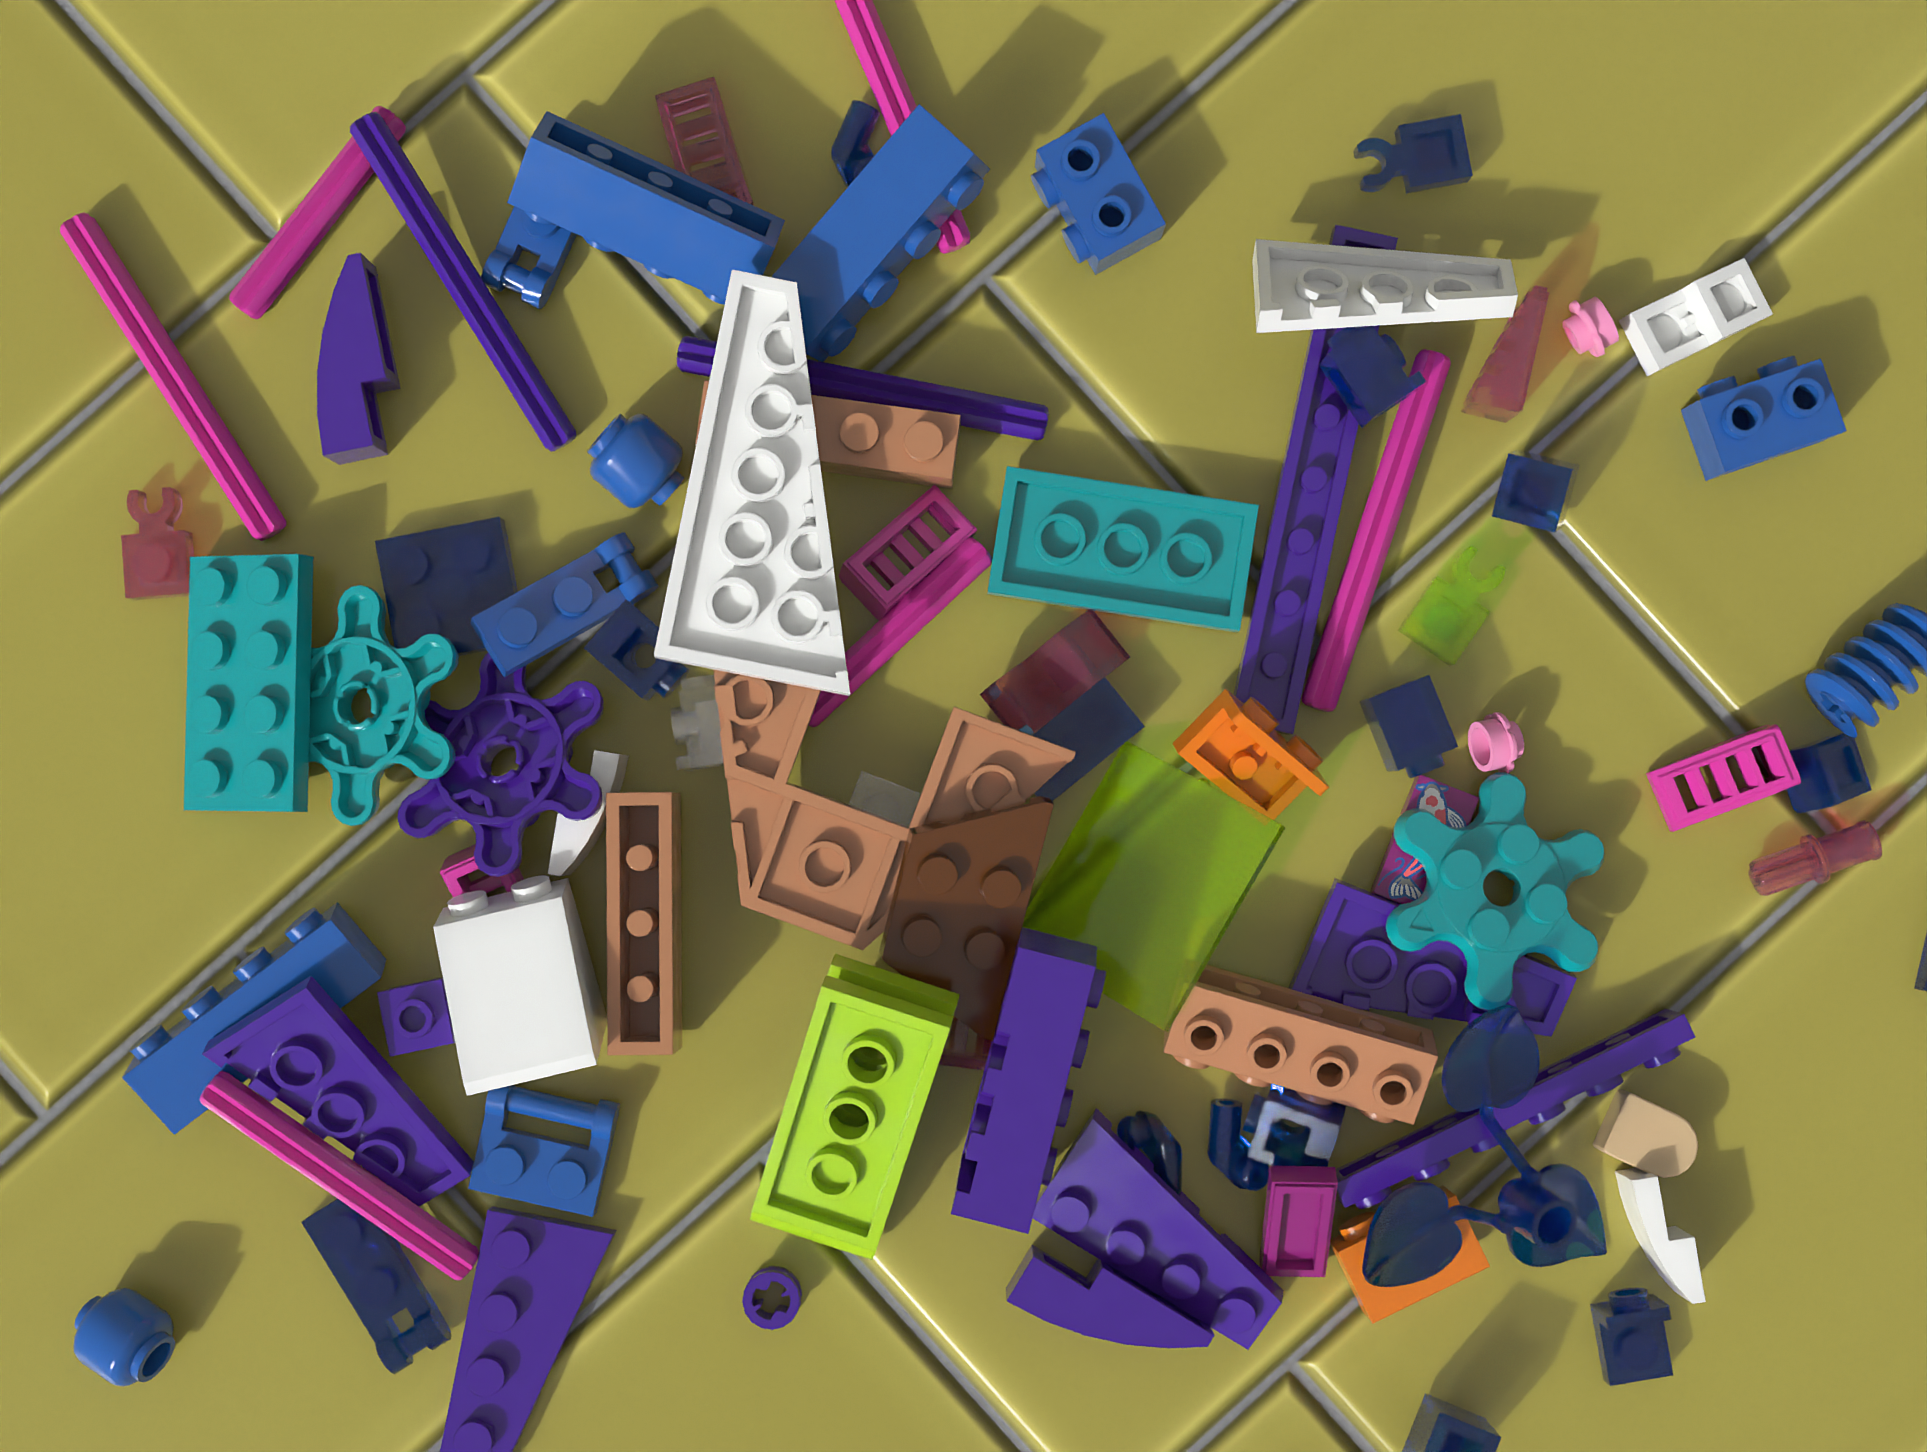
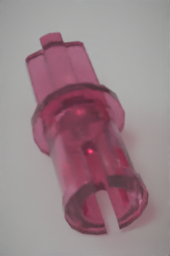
(1815, 858)

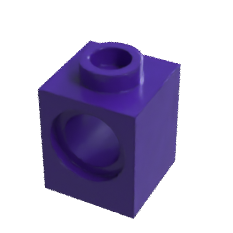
(416, 1016)

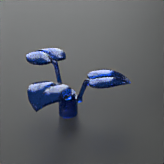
(1544, 1213)

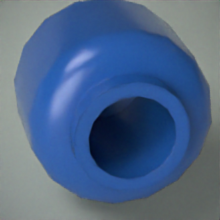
(636, 461)
(123, 1337)

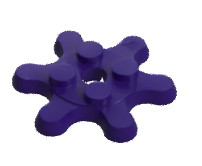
(508, 803)

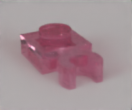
(158, 557)

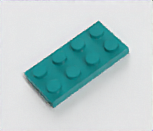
(1123, 549)
(248, 683)

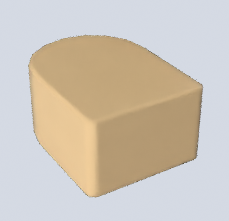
(1647, 1136)

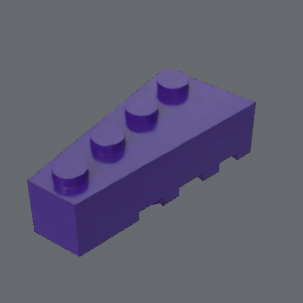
(1026, 1080)

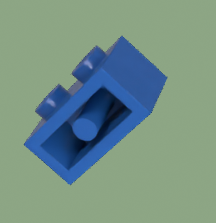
(1097, 195)
(1762, 418)

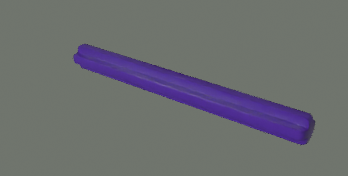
(462, 281)
(842, 382)

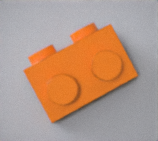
(1249, 759)

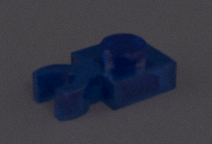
(1425, 154)

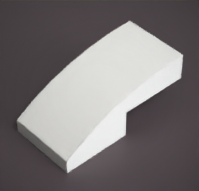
(1695, 317)
(576, 838)
(1667, 1248)

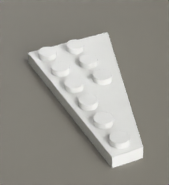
(753, 539)

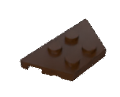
(965, 904)

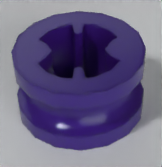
(782, 1314)

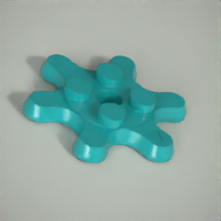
(399, 694)
(1454, 897)

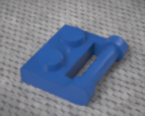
(540, 1166)

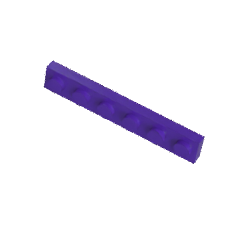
(1592, 1070)

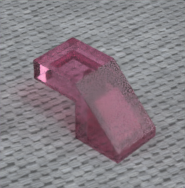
(1055, 674)

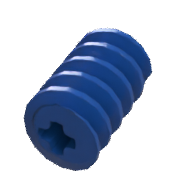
(1871, 669)

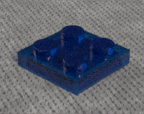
(444, 579)

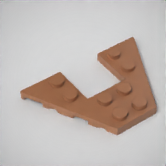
(825, 859)

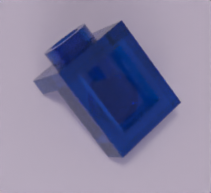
(1632, 1336)

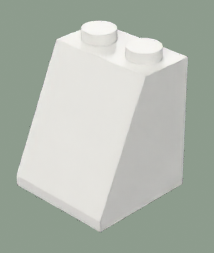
(519, 984)

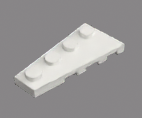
(1357, 287)

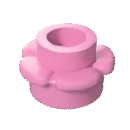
(1590, 327)
(1495, 743)

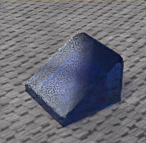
(1829, 773)

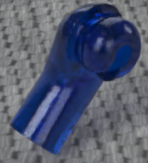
(851, 148)
(1157, 1142)
(1229, 1149)

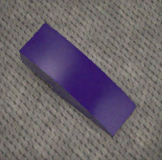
(354, 366)
(1102, 1304)

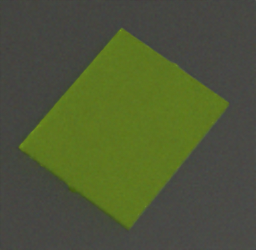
(1153, 879)

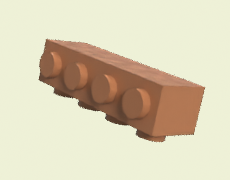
(1304, 1045)

